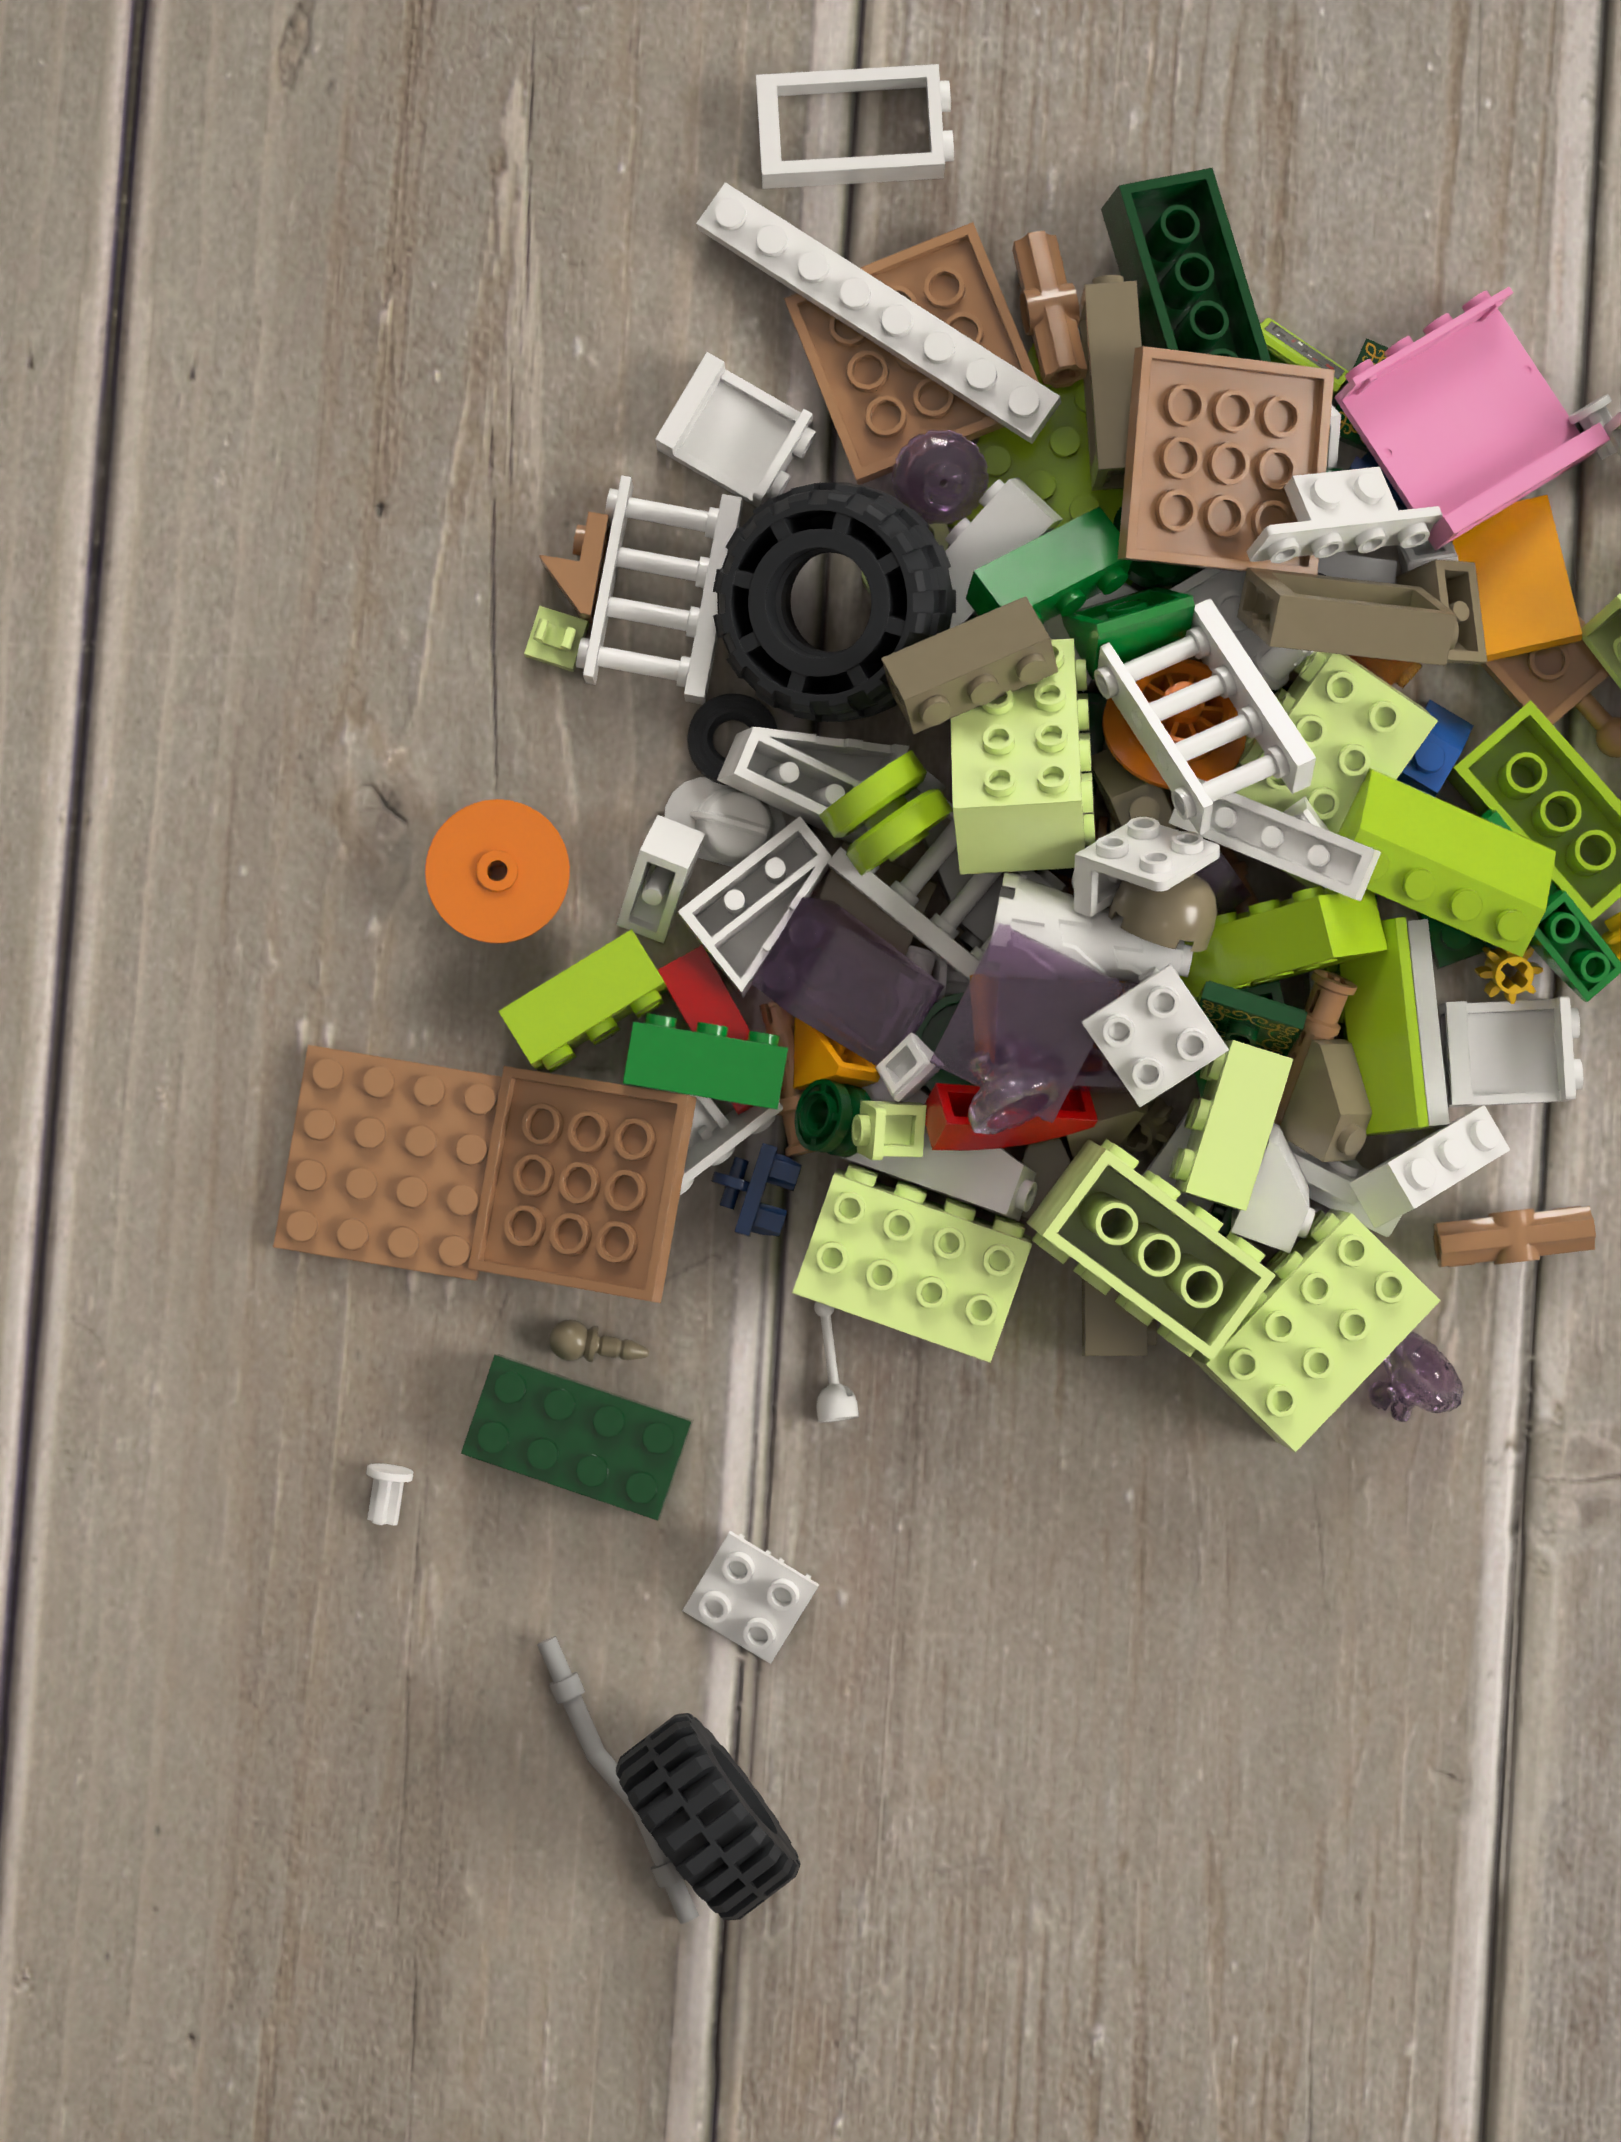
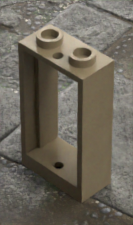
(1108, 339)
(1347, 616)

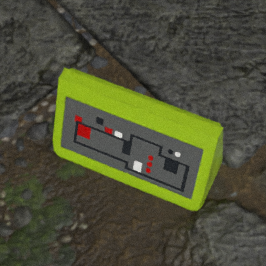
(1290, 349)

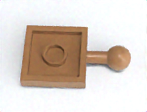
(1556, 683)

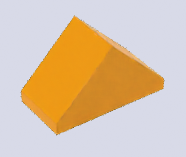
(823, 1058)

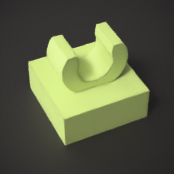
(556, 638)

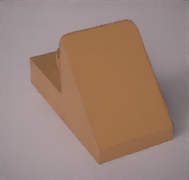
(582, 578)

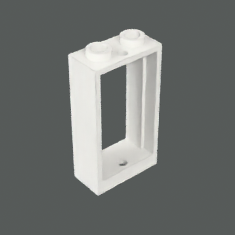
(852, 169)

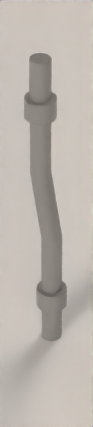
(568, 1690)

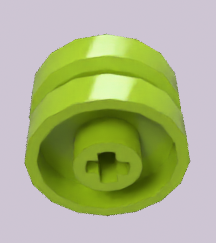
(890, 819)

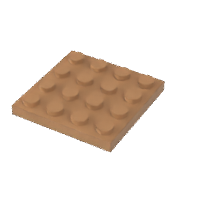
(878, 397)
(1213, 456)
(387, 1162)
(582, 1183)

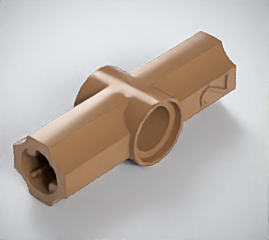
(1049, 309)
(1514, 1236)

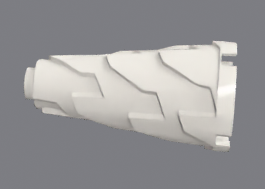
(1094, 941)

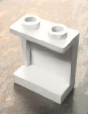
(735, 433)
(1510, 1052)

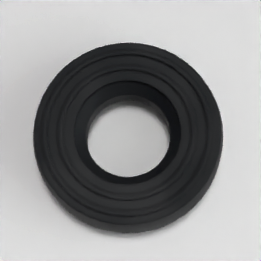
(710, 717)

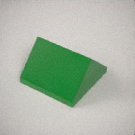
(1131, 624)

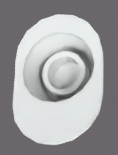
(729, 818)

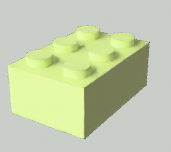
(1231, 1125)

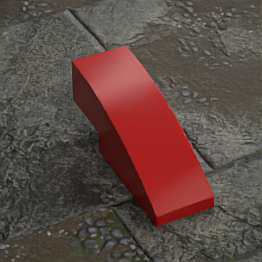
(704, 997)
(951, 1129)

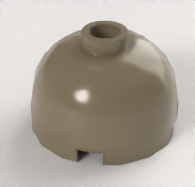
(1168, 916)

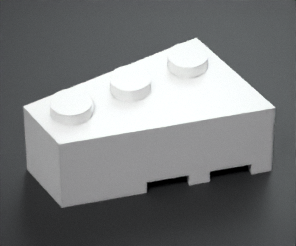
(802, 770)
(753, 902)

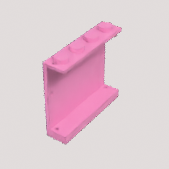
(1464, 419)

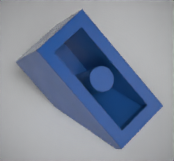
(1438, 751)

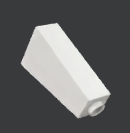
(977, 1177)

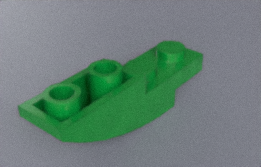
(1570, 941)

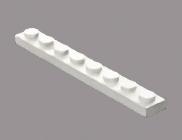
(879, 313)

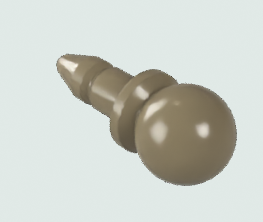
(573, 1340)

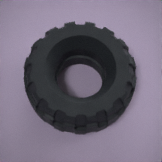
(754, 589)

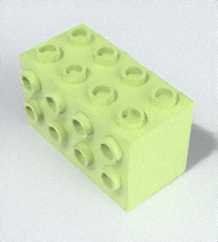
(1350, 726)
(1021, 774)
(1150, 1249)
(914, 1262)
(1318, 1328)

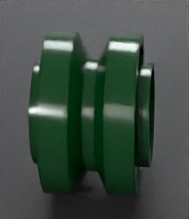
(827, 1115)

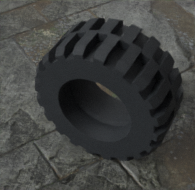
(707, 1817)

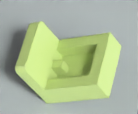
(889, 1129)

